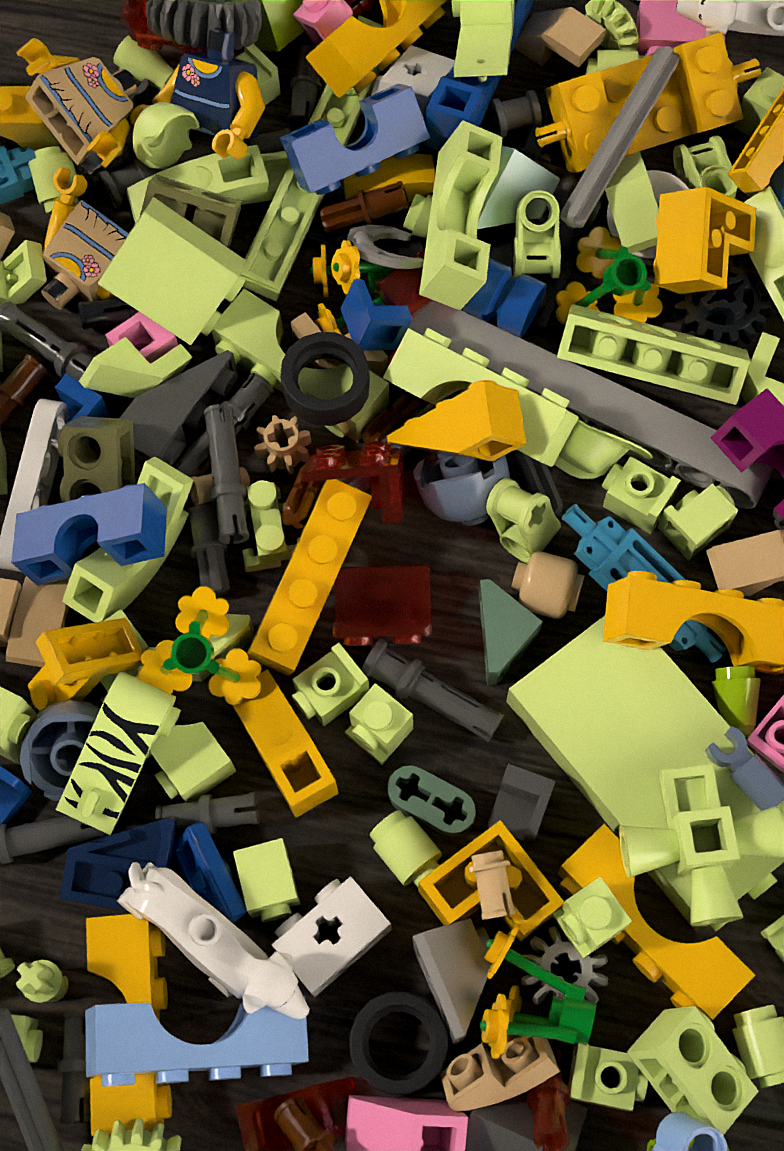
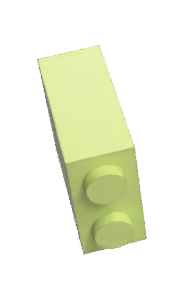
(174, 272)

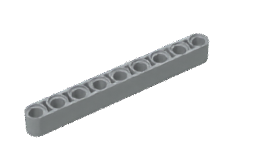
(676, 441)

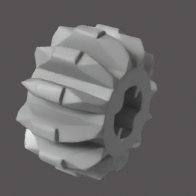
(571, 957)

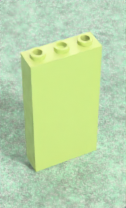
(612, 727)

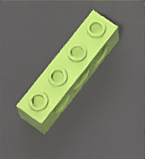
(654, 354)

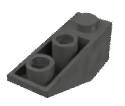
(175, 409)

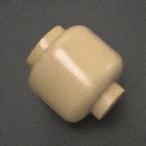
(548, 584)

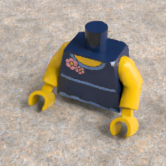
(219, 93)

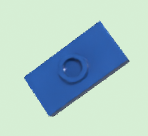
(207, 871)

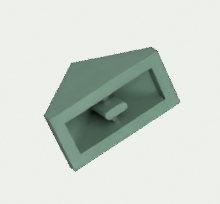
(506, 630)

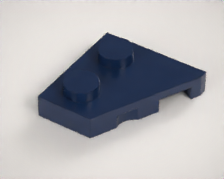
(99, 868)

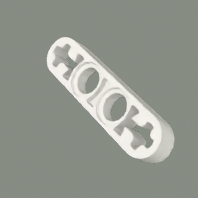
(35, 470)

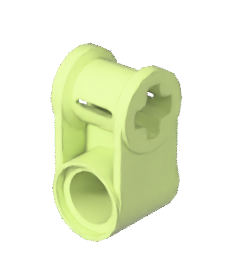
(705, 166)
(537, 239)
(521, 519)

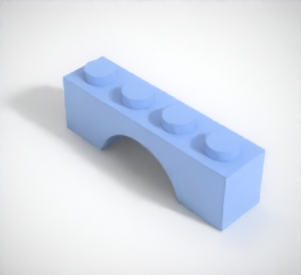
(132, 1041)

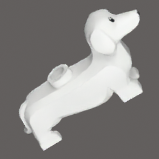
(735, 15)
(213, 942)

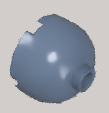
(459, 486)
(55, 743)

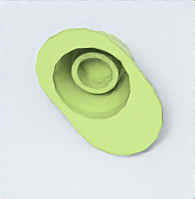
(594, 452)

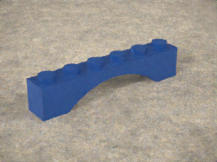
(466, 97)

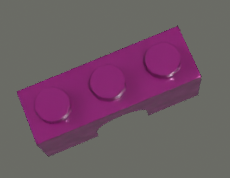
(755, 436)

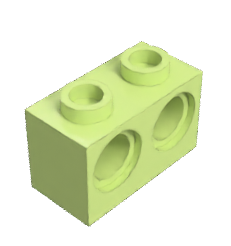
(687, 1076)

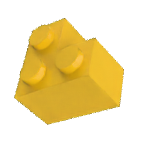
(697, 236)
(455, 895)

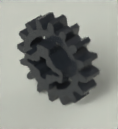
(722, 311)

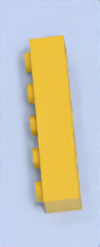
(762, 152)

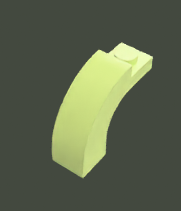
(103, 586)

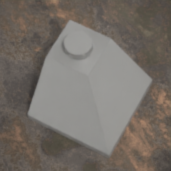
(454, 971)

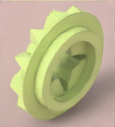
(619, 24)

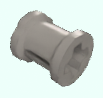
(516, 113)

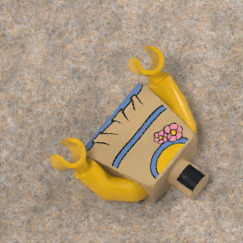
(80, 102)
(77, 245)

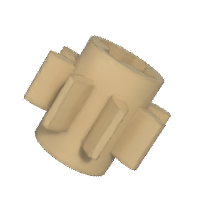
(282, 431)

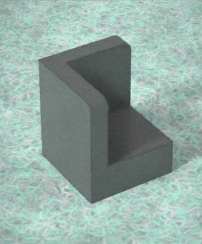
(521, 803)

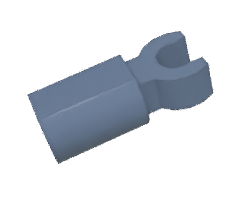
(748, 771)

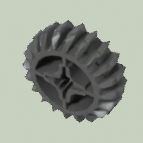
(190, 20)

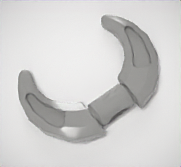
(363, 239)

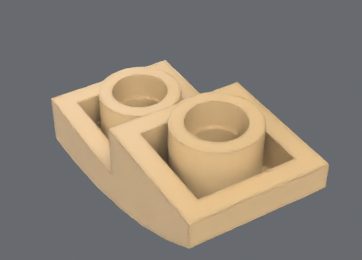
(37, 611)
(481, 1081)

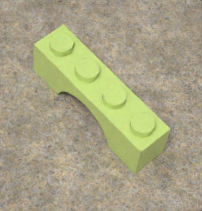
(454, 257)
(254, 336)
(433, 372)
(189, 756)

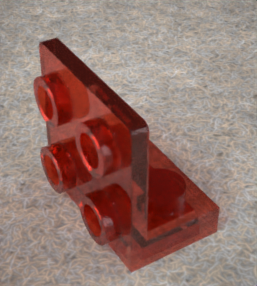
(374, 460)

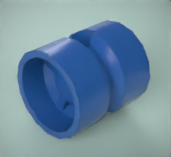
(507, 299)

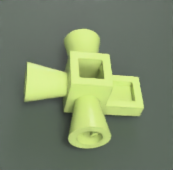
(701, 841)

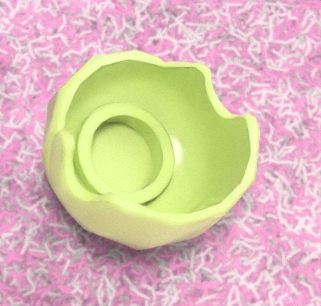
(163, 134)

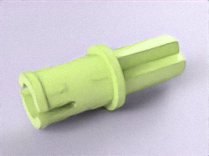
(42, 981)

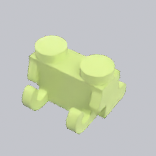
(267, 527)

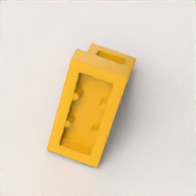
(80, 658)

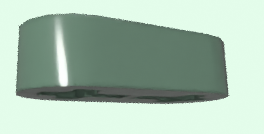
(436, 790)

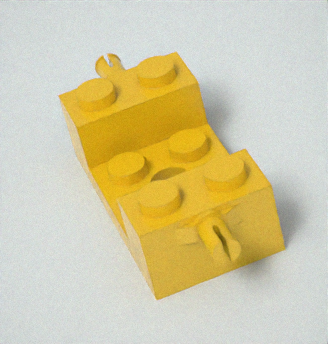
(693, 101)

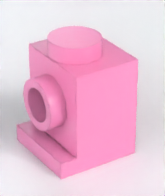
(322, 17)
(145, 335)

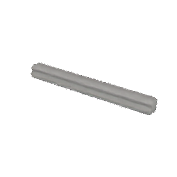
(619, 138)

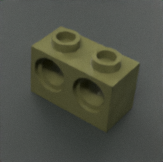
(205, 209)
(83, 466)

